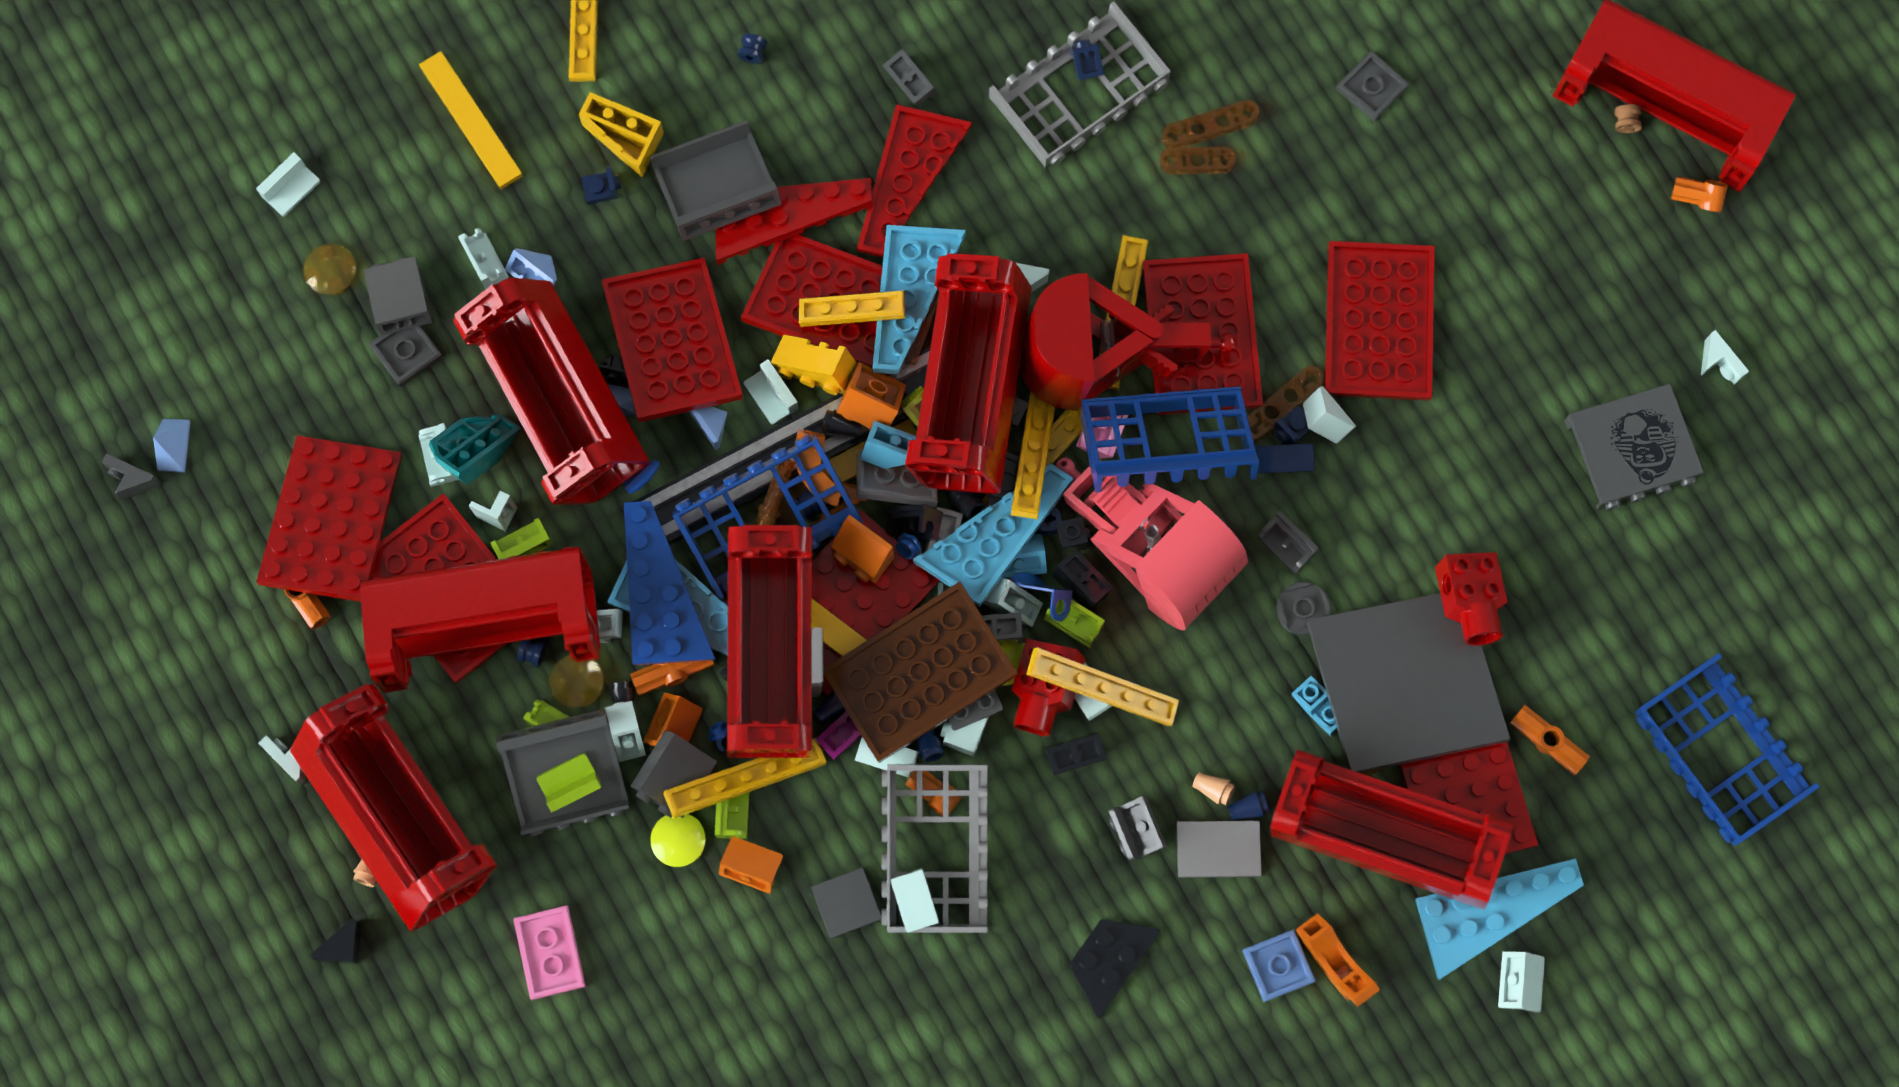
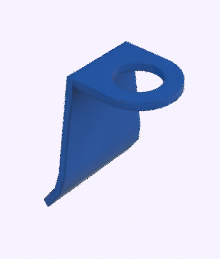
(642, 477)
(1033, 582)

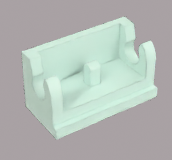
(483, 258)
(436, 474)

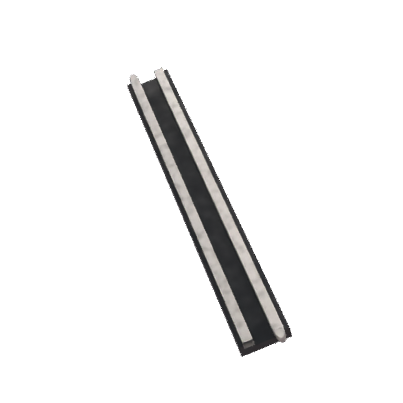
(758, 449)

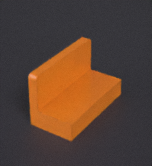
(675, 716)
(750, 864)

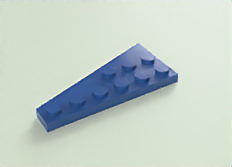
(660, 607)

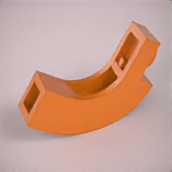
(822, 480)
(1335, 961)

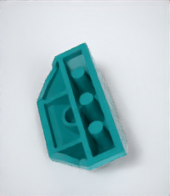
(473, 445)

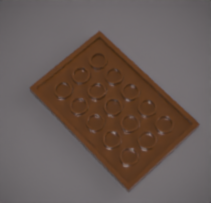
(919, 672)

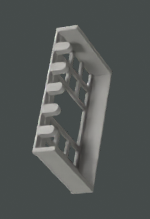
(1058, 57)
(977, 844)

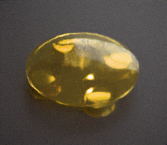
(329, 269)
(576, 683)

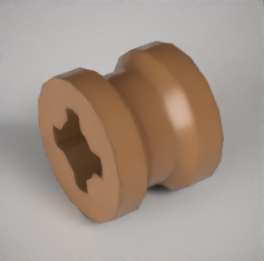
(1628, 118)

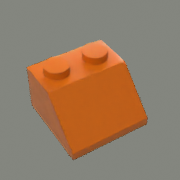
(871, 397)
(862, 550)

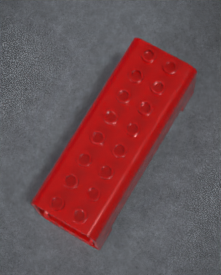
(1679, 86)
(971, 374)
(553, 389)
(477, 609)
(769, 642)
(389, 808)
(1391, 830)

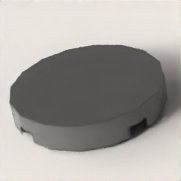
(1299, 604)

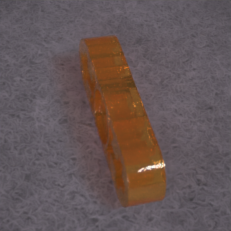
(1178, 152)

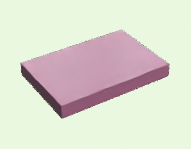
(549, 952)

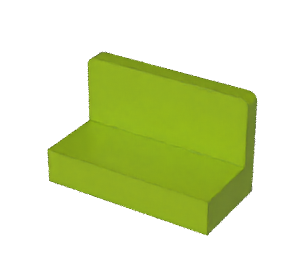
(568, 782)

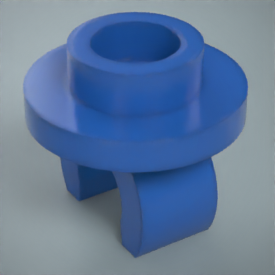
(717, 733)

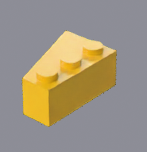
(622, 130)
(814, 364)

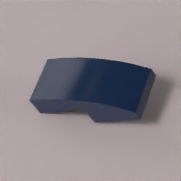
(1285, 458)

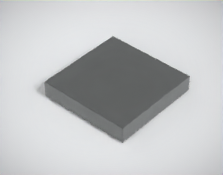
(1372, 86)
(405, 353)
(846, 903)

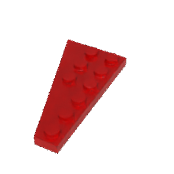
(911, 161)
(800, 209)

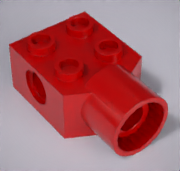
(1473, 594)
(1040, 699)

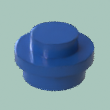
(908, 546)

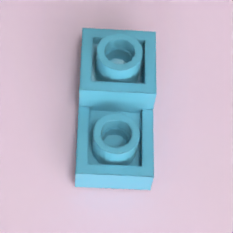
(1315, 702)

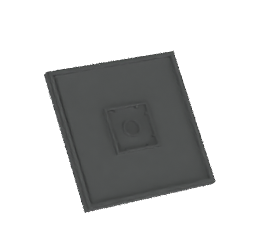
(1405, 684)

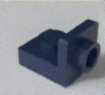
(1086, 59)
(601, 186)
(1292, 427)

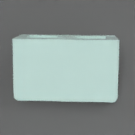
(288, 185)
(771, 393)
(500, 512)
(914, 900)
(1521, 981)

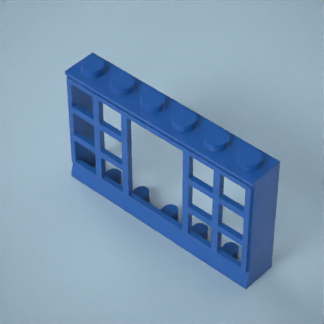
(1174, 463)
(820, 530)
(1755, 728)

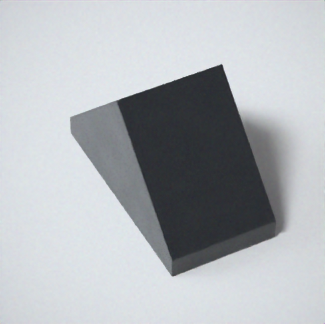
(341, 946)

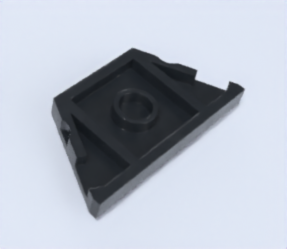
(1109, 959)

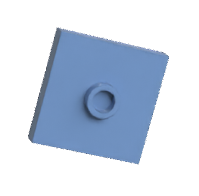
(1278, 965)

